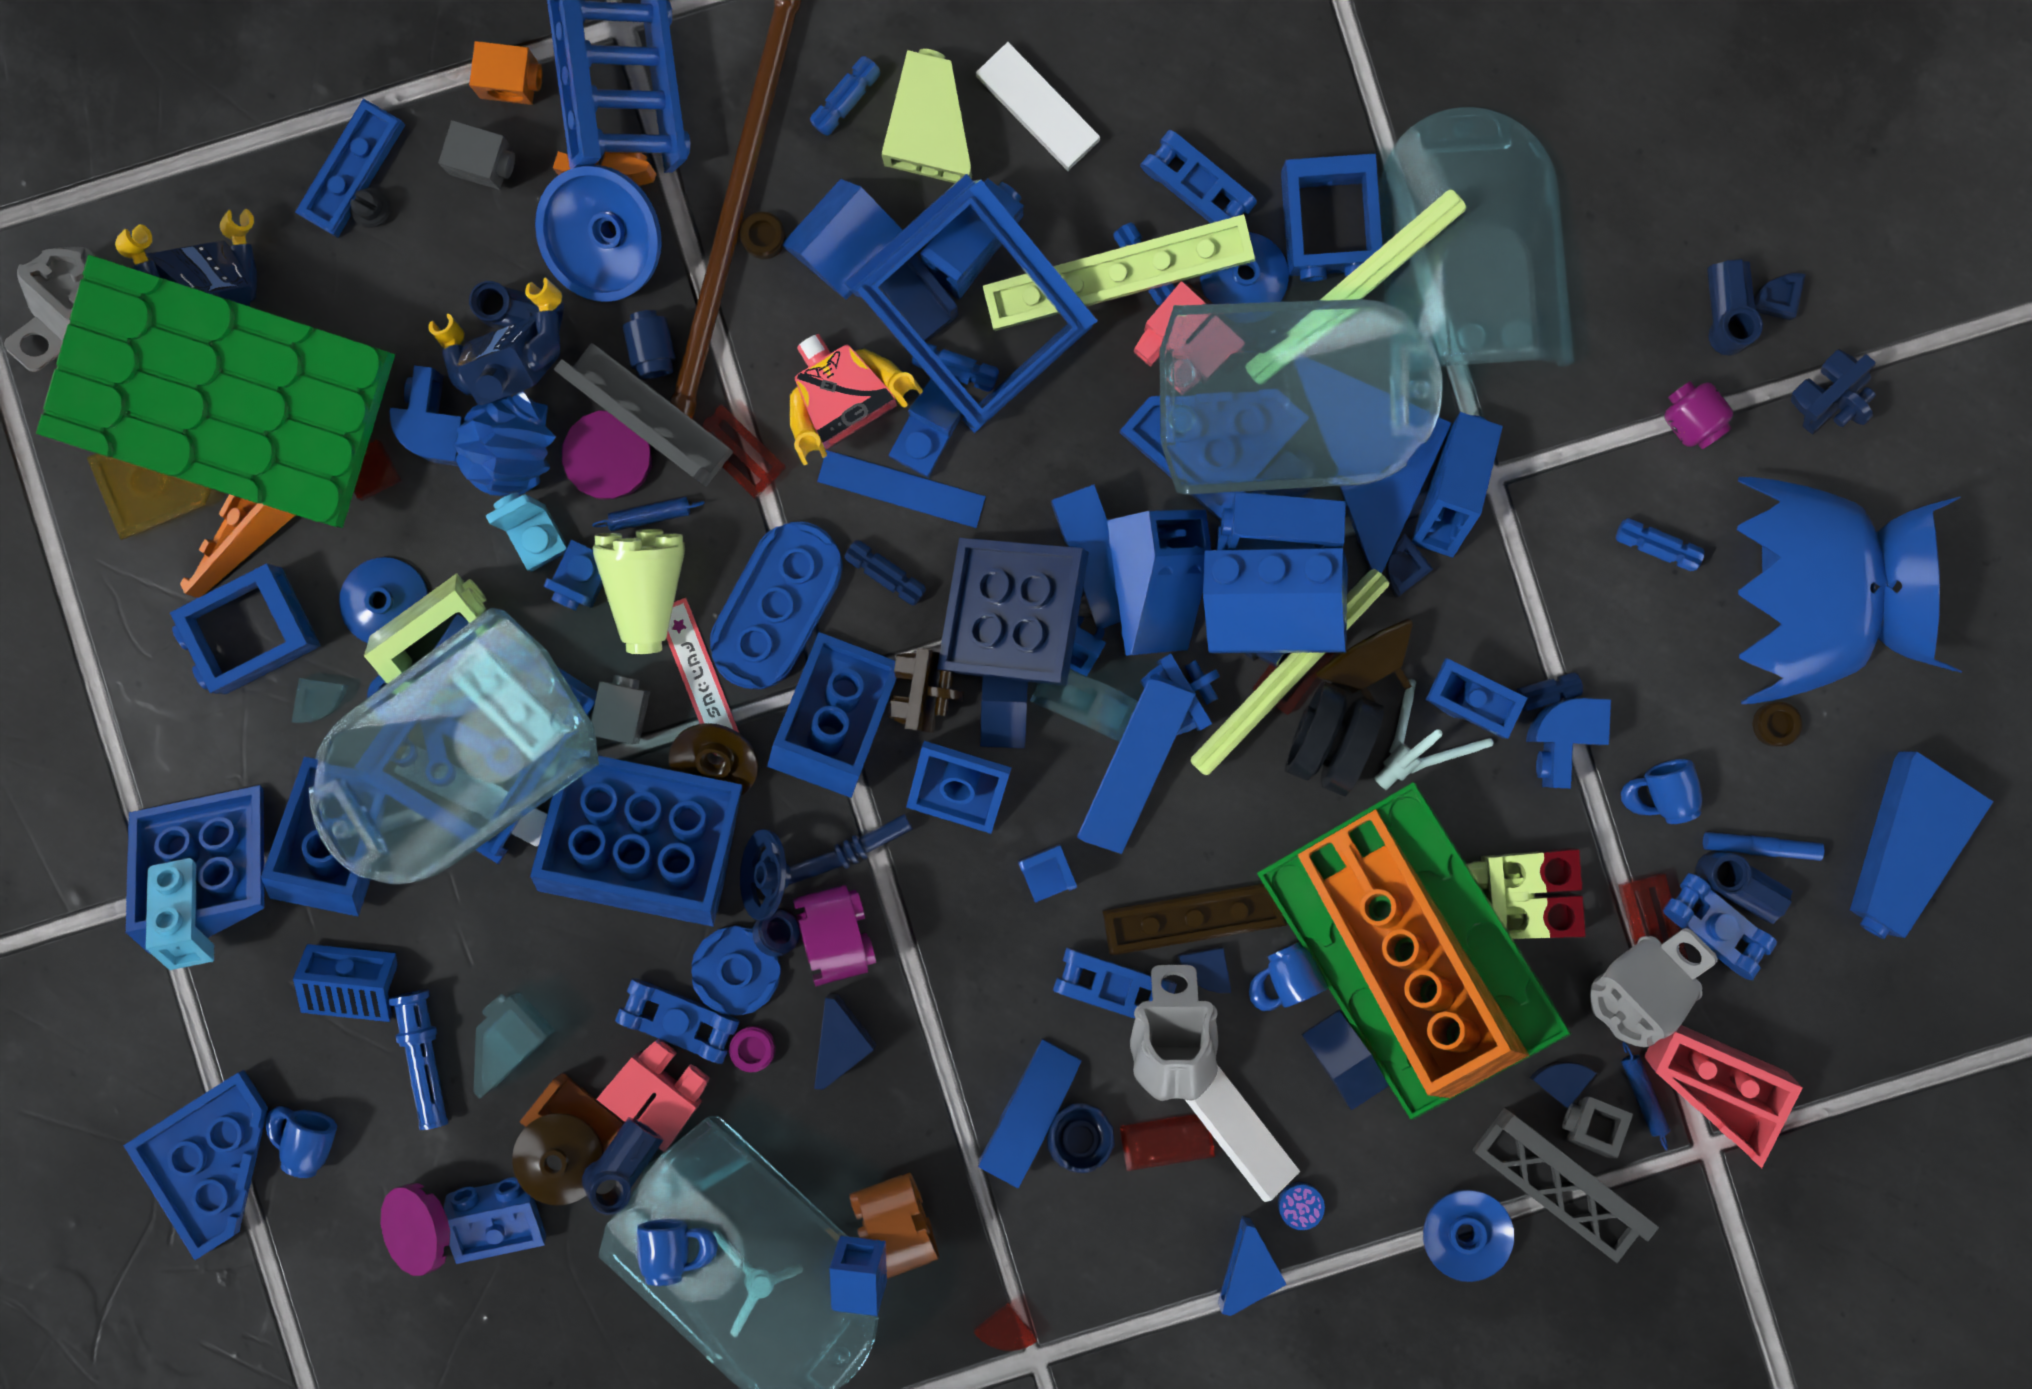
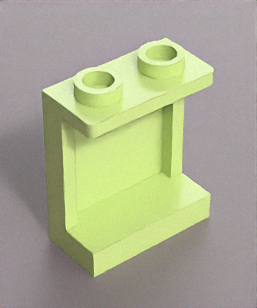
(388, 644)

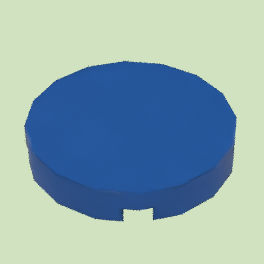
(733, 972)

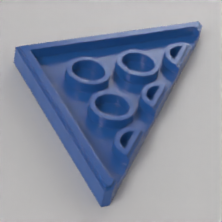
(1382, 507)

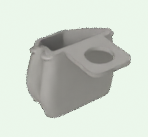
(50, 292)
(1650, 988)
(1175, 1039)

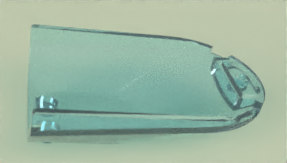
(1496, 273)
(1293, 394)
(449, 754)
(766, 1294)

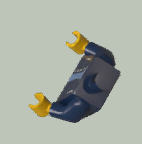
(205, 267)
(508, 357)

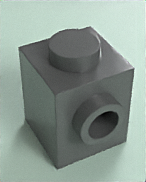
(477, 155)
(620, 710)
(1597, 1126)

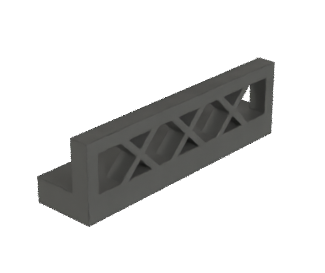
(647, 413)
(1579, 1179)

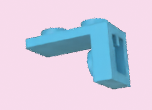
(529, 529)
(172, 916)

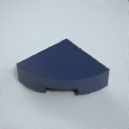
(1780, 296)
(1405, 566)
(1210, 969)
(1563, 1080)

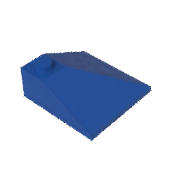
(222, 838)

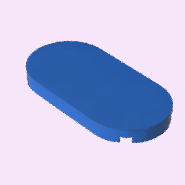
(776, 605)

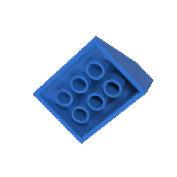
(640, 840)

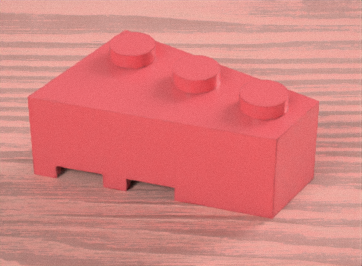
(1730, 1088)

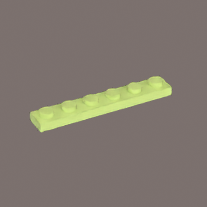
(1126, 271)

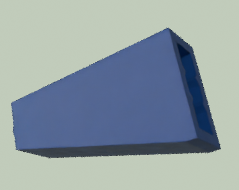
(1914, 843)

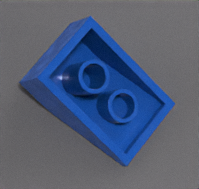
(833, 715)
(299, 863)

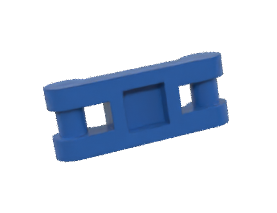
(1197, 180)
(1719, 926)
(1113, 985)
(677, 1020)

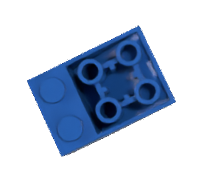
(1159, 577)

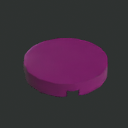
(605, 457)
(415, 1229)

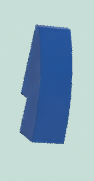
(1086, 527)
(1029, 1113)

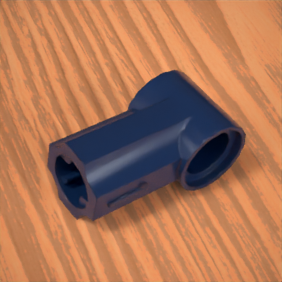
(1732, 302)
(515, 305)
(1745, 885)
(620, 1162)

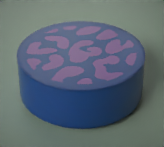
(1301, 1206)

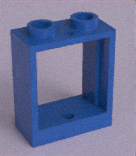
(1329, 172)
(1281, 523)
(285, 609)

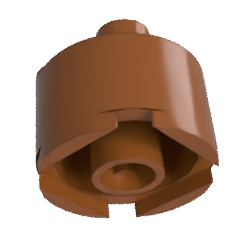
(895, 1215)

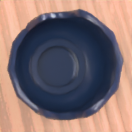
(1080, 1138)

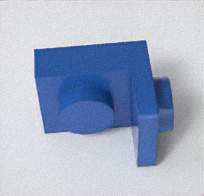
(576, 578)

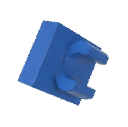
(1086, 648)

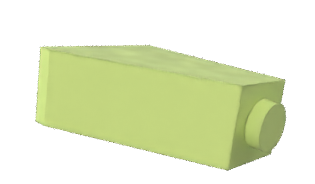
(926, 121)

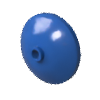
(577, 237)

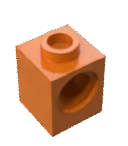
(505, 73)

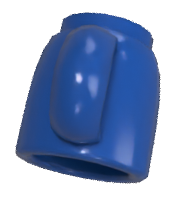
(1673, 790)
(1293, 976)
(304, 1141)
(665, 1247)

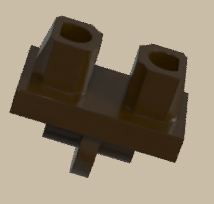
(929, 691)

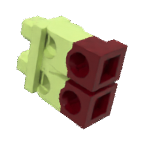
(1511, 889)

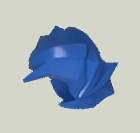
(504, 445)

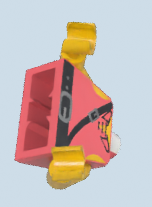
(841, 394)

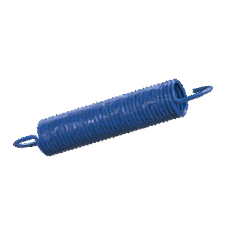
(648, 514)
(1645, 1095)

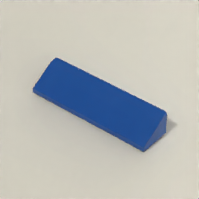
(1136, 764)

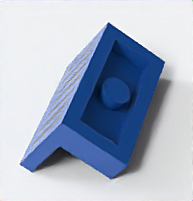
(345, 982)

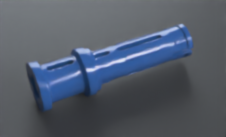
(417, 1037)

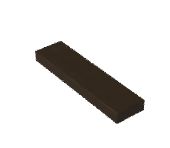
(1191, 919)

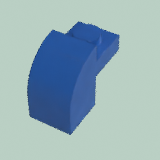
(421, 427)
(1560, 727)

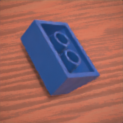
(1276, 600)

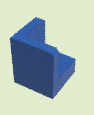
(1047, 873)
(858, 1275)

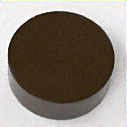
(762, 235)
(1777, 724)

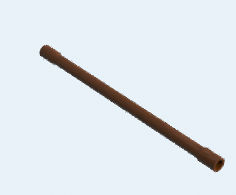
(734, 206)

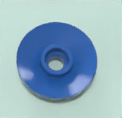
(1267, 285)
(394, 578)
(1483, 1251)

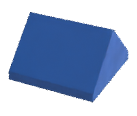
(841, 235)
(958, 787)

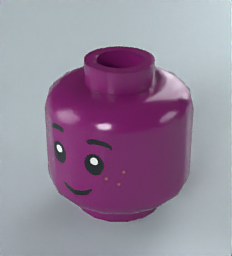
(1698, 414)

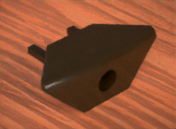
(1371, 660)

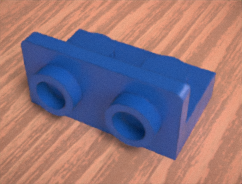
(492, 1221)

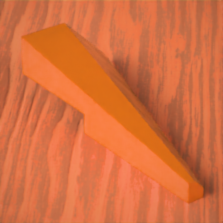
(240, 534)

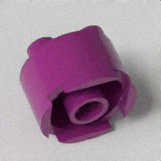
(833, 934)

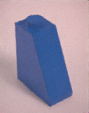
(967, 244)
(1458, 485)

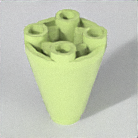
(640, 584)

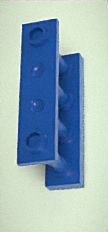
(581, 98)

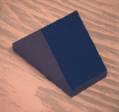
(1003, 713)
(841, 1042)
(1345, 1059)

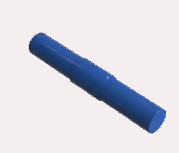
(1763, 846)

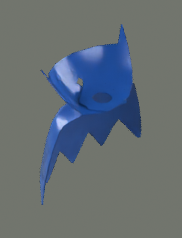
(1827, 587)

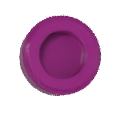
(752, 1048)

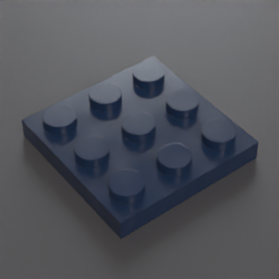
(1013, 610)

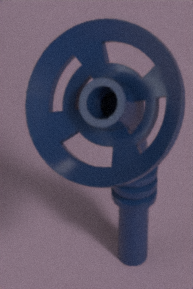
(776, 874)

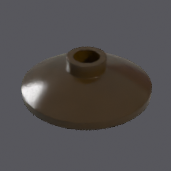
(694, 754)
(561, 1136)

